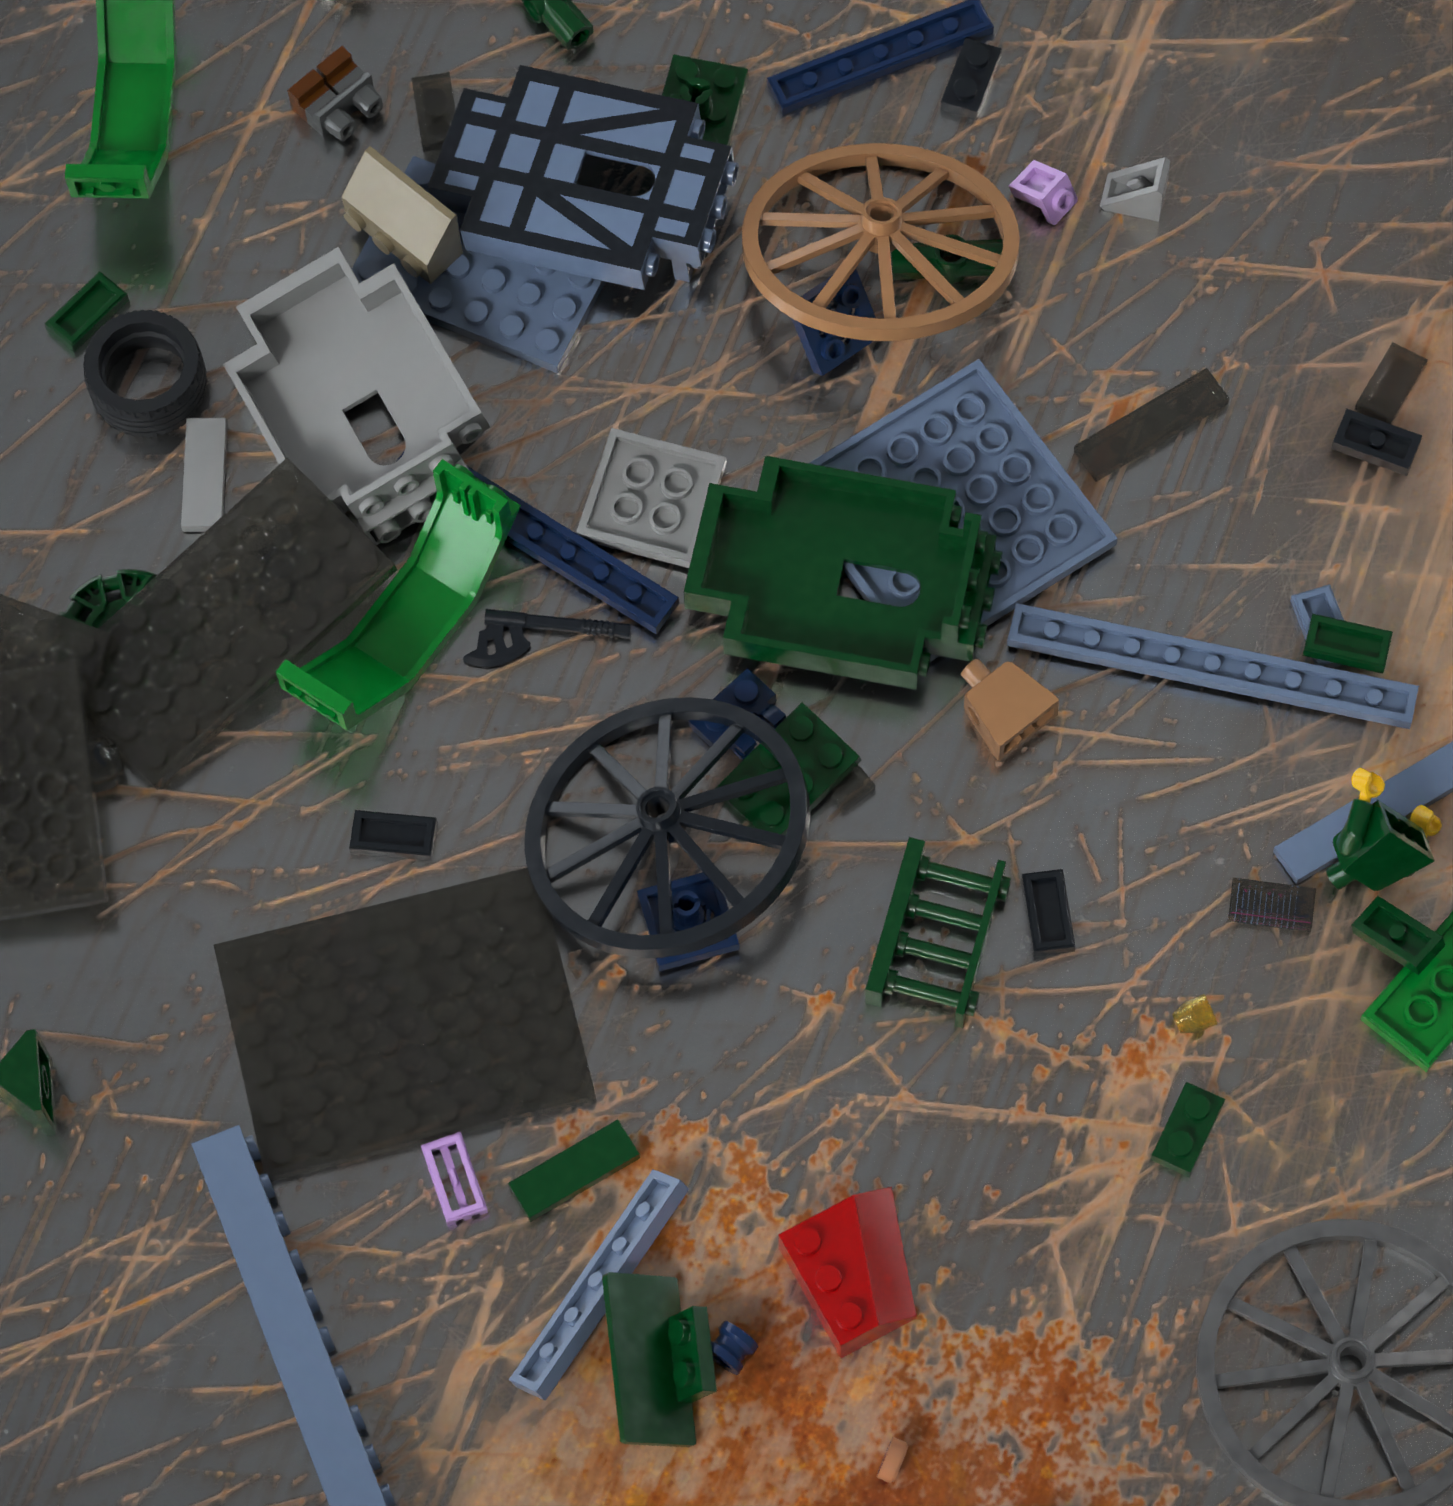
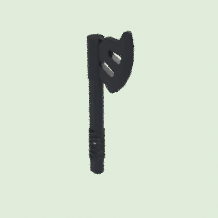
(518, 621)

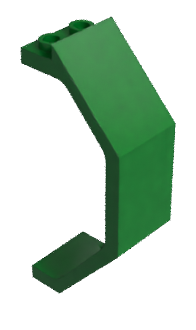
(130, 101)
(416, 609)

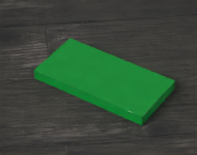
(1418, 1009)

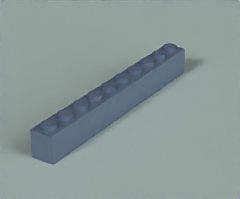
(288, 1321)

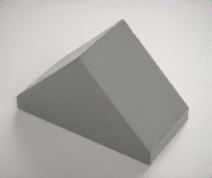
(1137, 190)

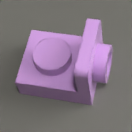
(1045, 189)

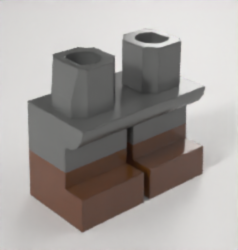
(334, 94)

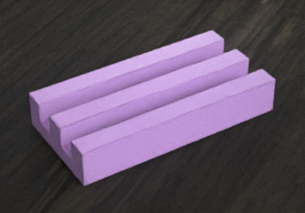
(465, 1211)

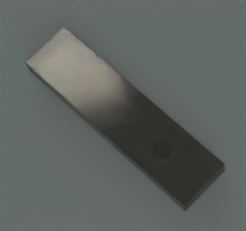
(1151, 424)

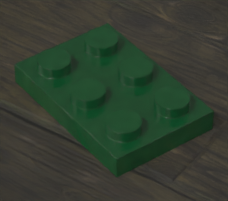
(821, 756)

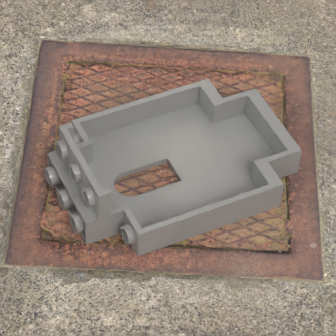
(331, 347)

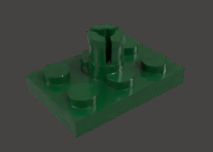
(714, 87)

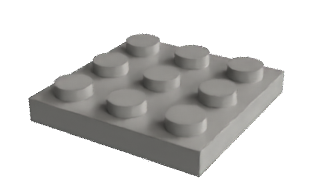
(649, 497)

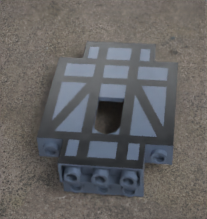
(518, 166)

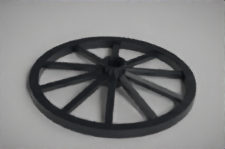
(668, 827)

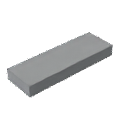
(204, 473)

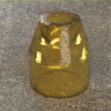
(1194, 1015)

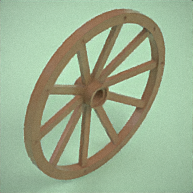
(881, 229)

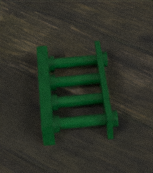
(906, 905)

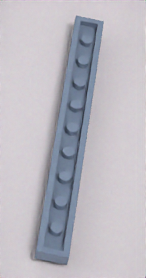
(1213, 666)

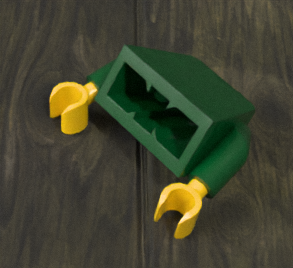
(1379, 842)

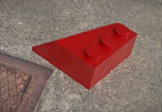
(853, 1269)

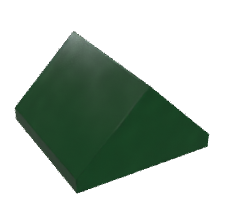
(28, 1082)

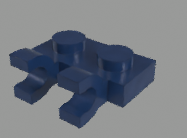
(751, 695)

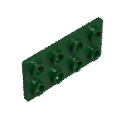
(656, 1358)

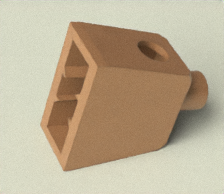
(1006, 705)

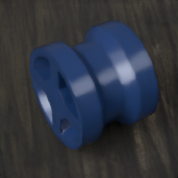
(732, 1347)

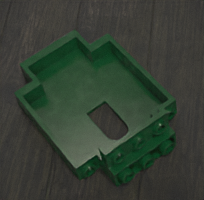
(779, 559)

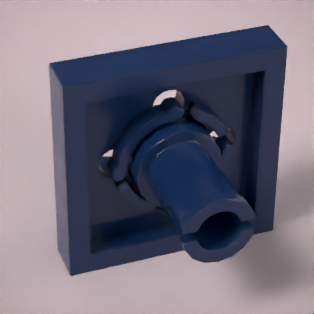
(828, 350)
(690, 900)

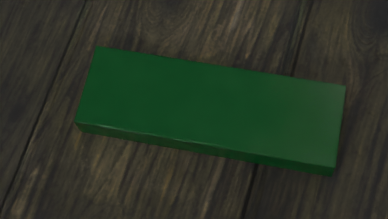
(574, 1170)

